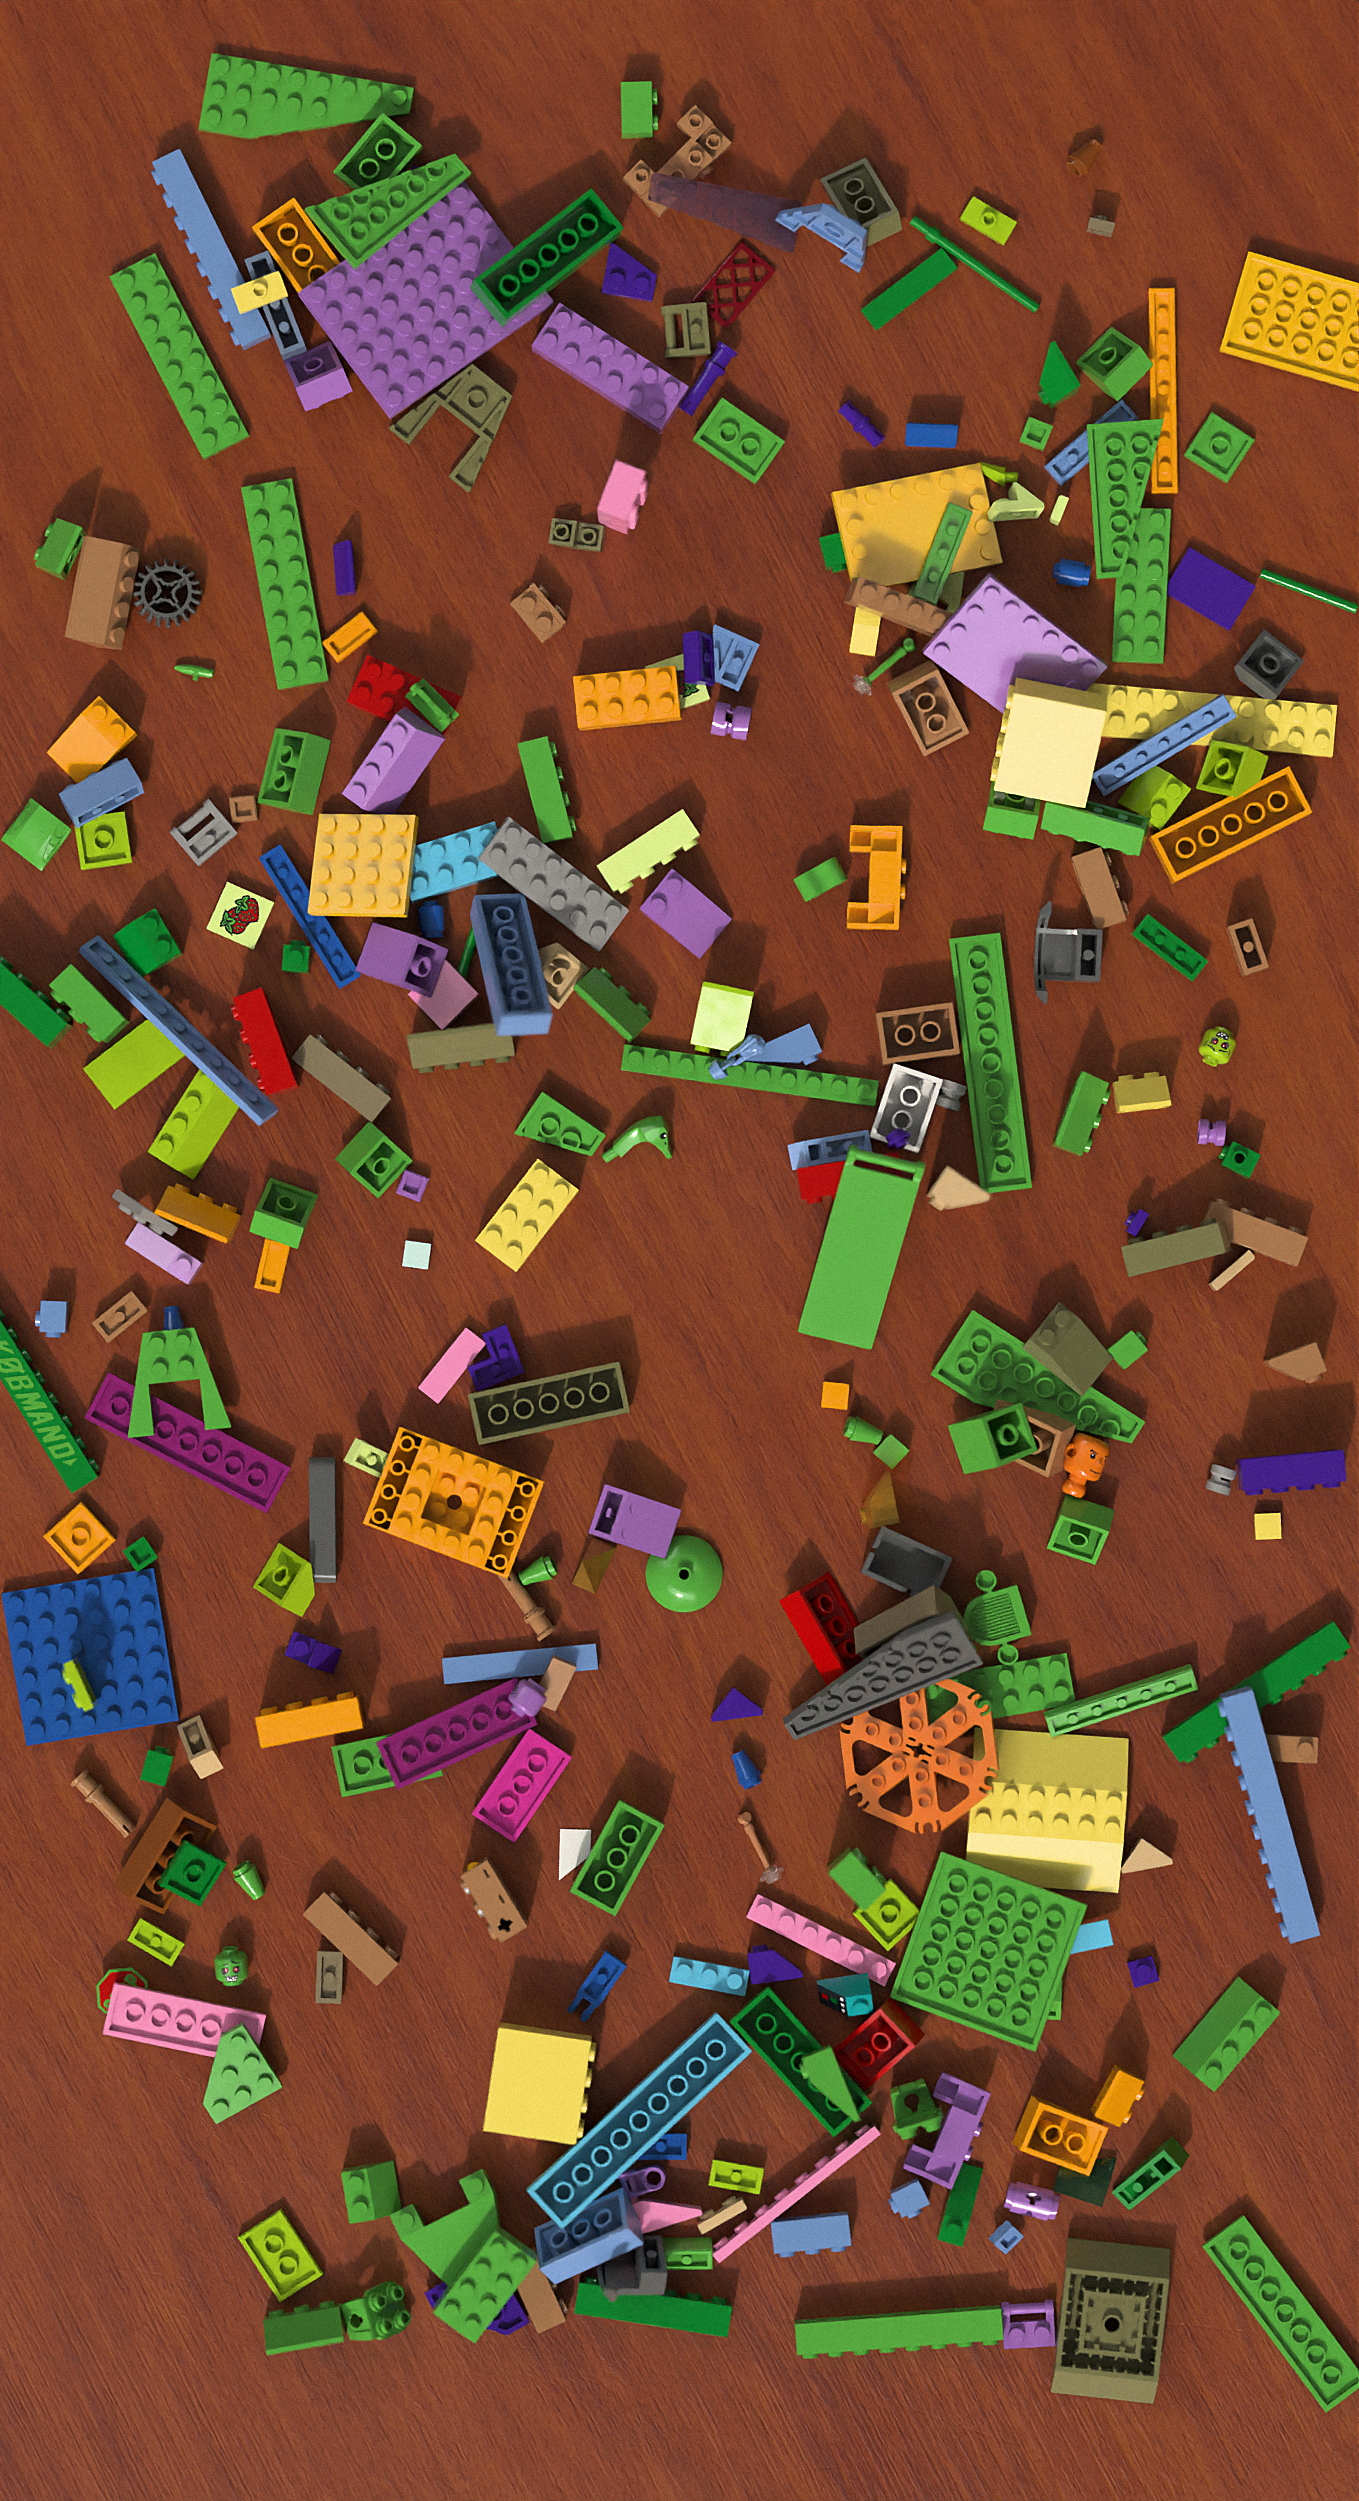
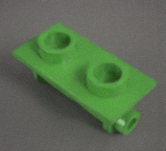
(431, 705)

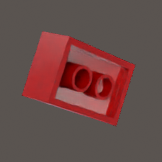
(878, 2043)

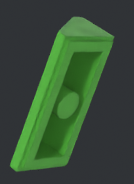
(688, 2253)

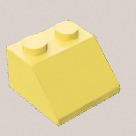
(1142, 1093)

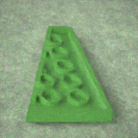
(380, 211)
(1119, 474)

